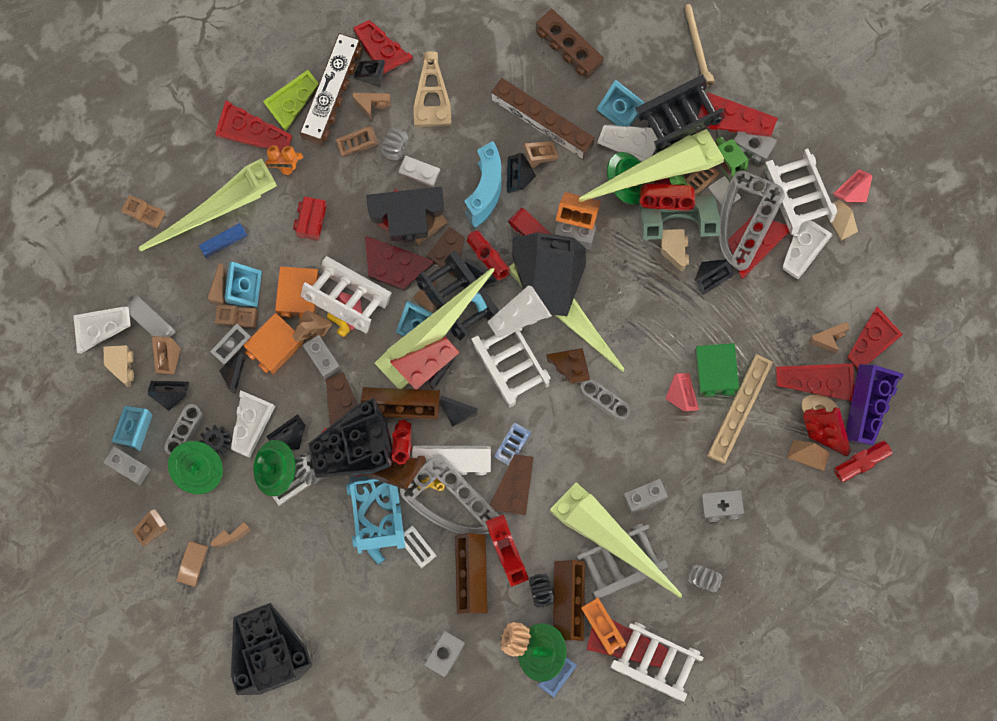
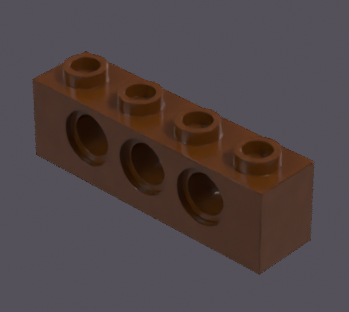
(553, 21)

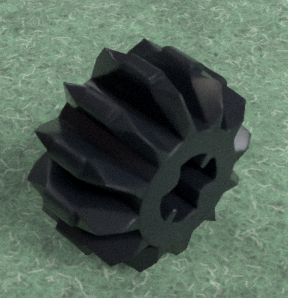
(221, 435)
(541, 590)

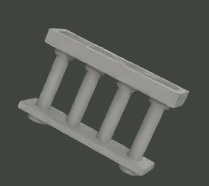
(620, 582)

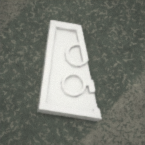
(629, 139)
(805, 247)
(519, 312)
(98, 326)
(251, 420)

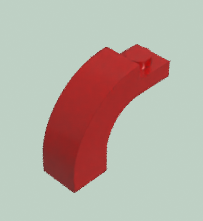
(506, 550)

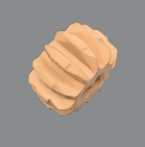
(515, 639)

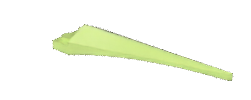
(683, 157)
(240, 190)
(583, 327)
(429, 331)
(587, 516)

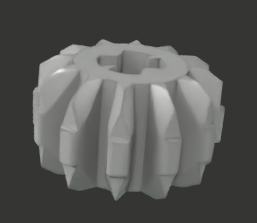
(394, 144)
(304, 469)
(705, 578)

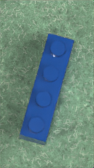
(223, 240)

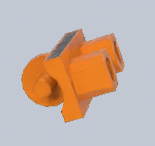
(283, 160)

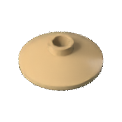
(817, 402)

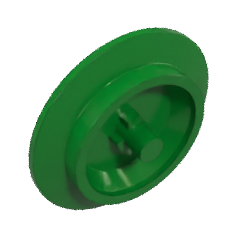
(617, 165)
(195, 467)
(274, 468)
(544, 653)

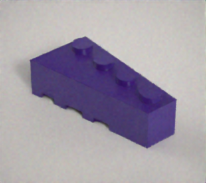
(870, 402)

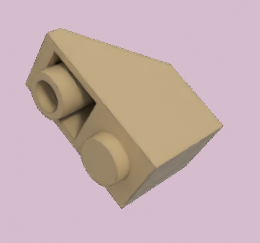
(673, 247)
(118, 362)

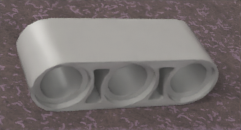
(149, 318)
(609, 409)
(184, 421)

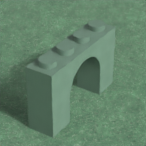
(704, 214)

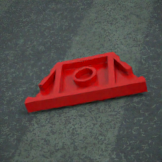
(774, 235)
(827, 429)

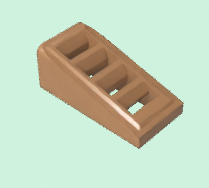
(359, 147)
(701, 188)
(217, 291)

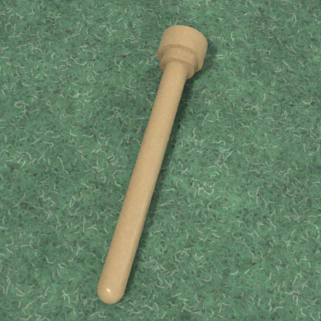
(697, 45)

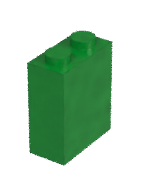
(716, 369)

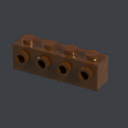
(405, 402)
(471, 574)
(569, 598)

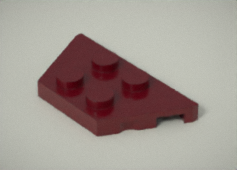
(393, 264)

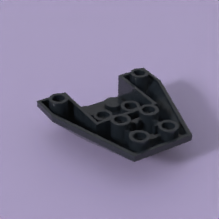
(551, 267)
(353, 444)
(265, 652)

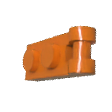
(603, 625)

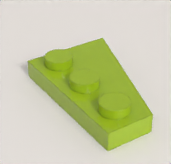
(291, 99)

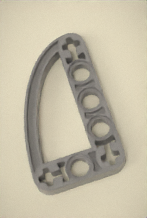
(758, 217)
(454, 488)

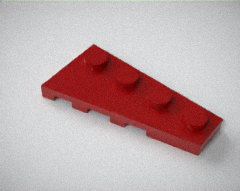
(740, 117)
(245, 128)
(823, 380)
(639, 651)

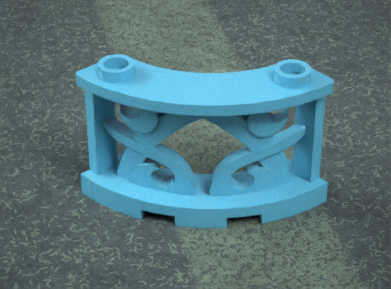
(487, 194)
(386, 537)

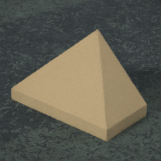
(844, 221)

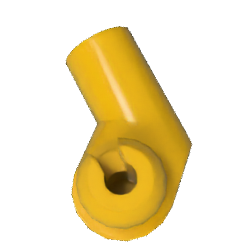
(343, 326)
(436, 484)

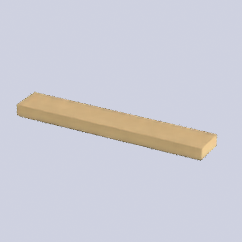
(739, 409)

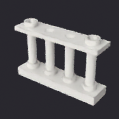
(788, 204)
(354, 282)
(501, 378)
(658, 681)

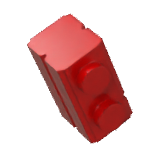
(310, 218)

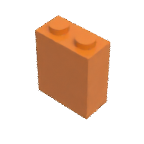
(578, 213)
(289, 291)
(272, 344)

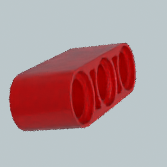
(667, 196)
(526, 224)

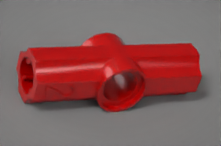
(482, 249)
(402, 442)
(863, 461)

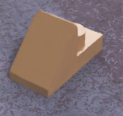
(366, 101)
(540, 152)
(311, 326)
(826, 338)
(149, 528)

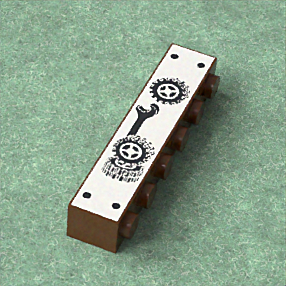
(330, 89)
(542, 118)

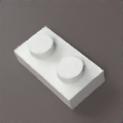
(419, 171)

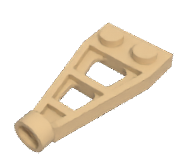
(431, 115)

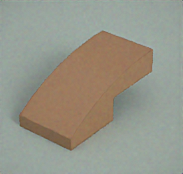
(143, 212)
(232, 315)
(225, 539)
(192, 563)

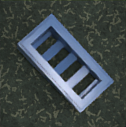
(515, 427)

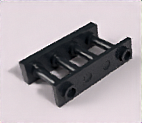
(679, 95)
(464, 279)

